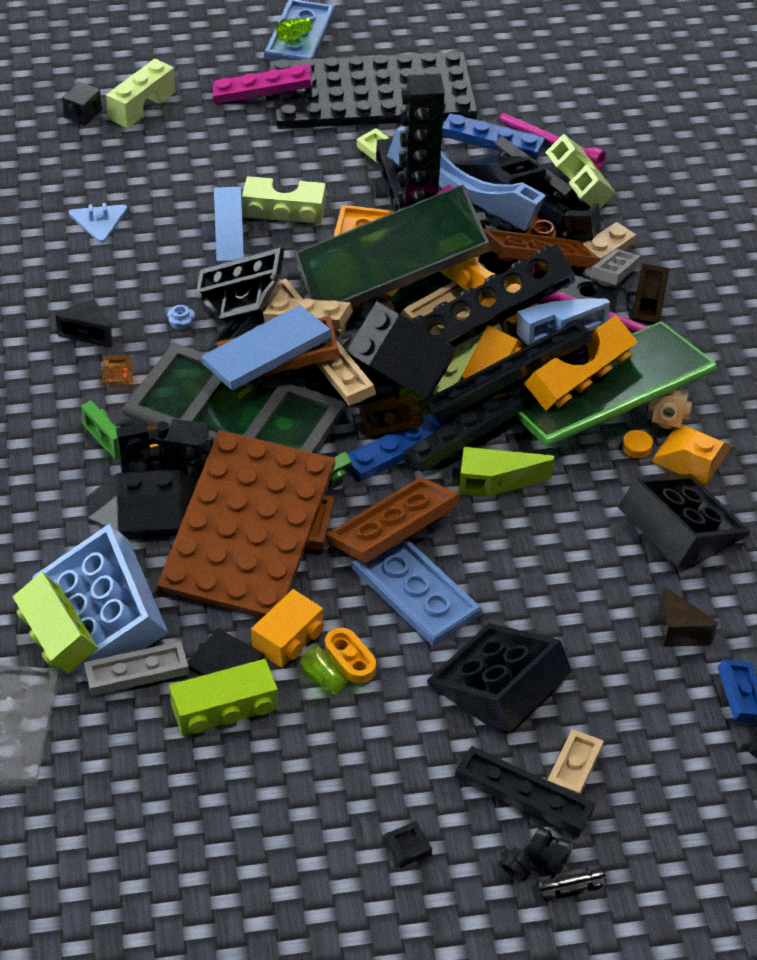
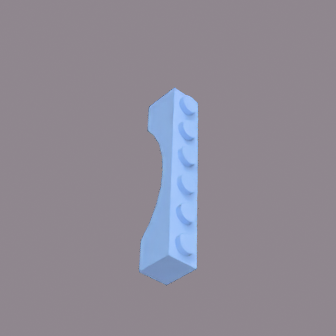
(512, 203)

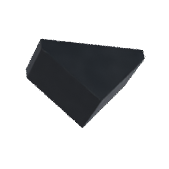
(85, 323)

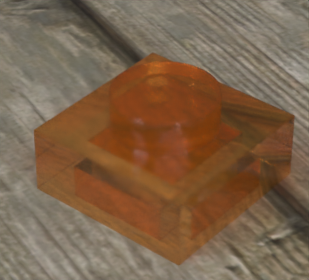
(117, 369)

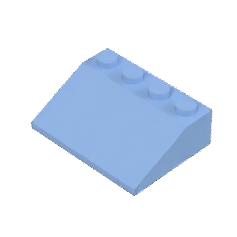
(109, 594)

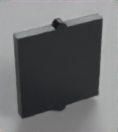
(221, 653)

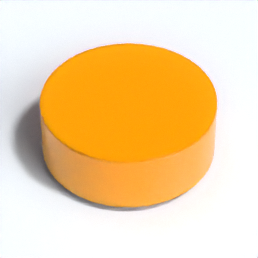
(637, 444)

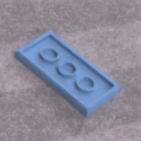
(309, 43)
(266, 347)
(419, 591)

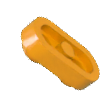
(353, 657)

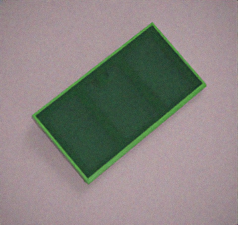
(657, 367)

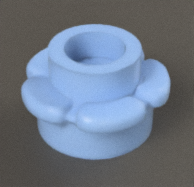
(181, 317)

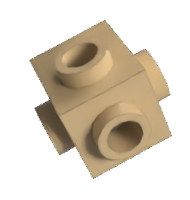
(668, 417)

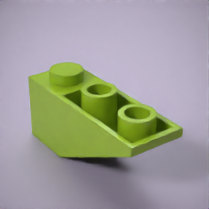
(497, 471)

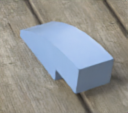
(228, 224)
(547, 318)

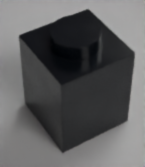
(82, 103)

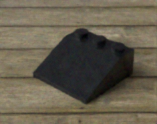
(681, 518)
(502, 674)

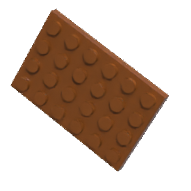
(246, 524)

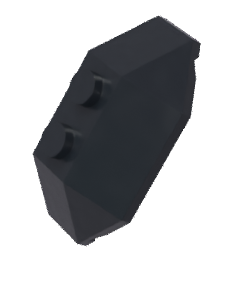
(241, 284)
(142, 502)

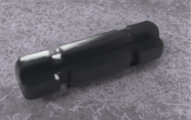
(570, 881)

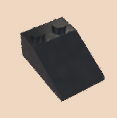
(402, 350)

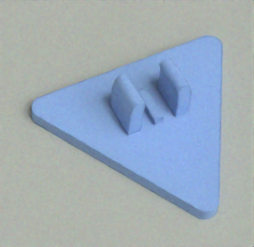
(98, 220)

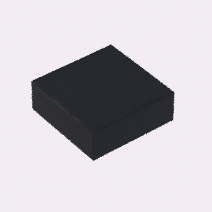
(408, 844)

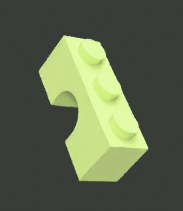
(127, 100)
(584, 175)
(302, 205)

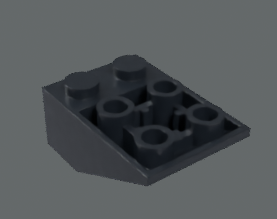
(505, 170)

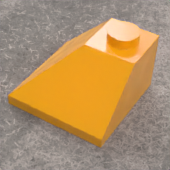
(692, 453)

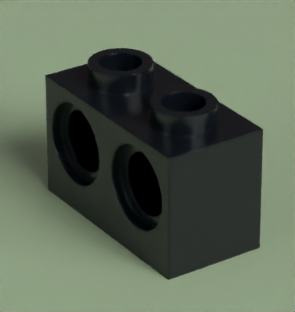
(188, 447)

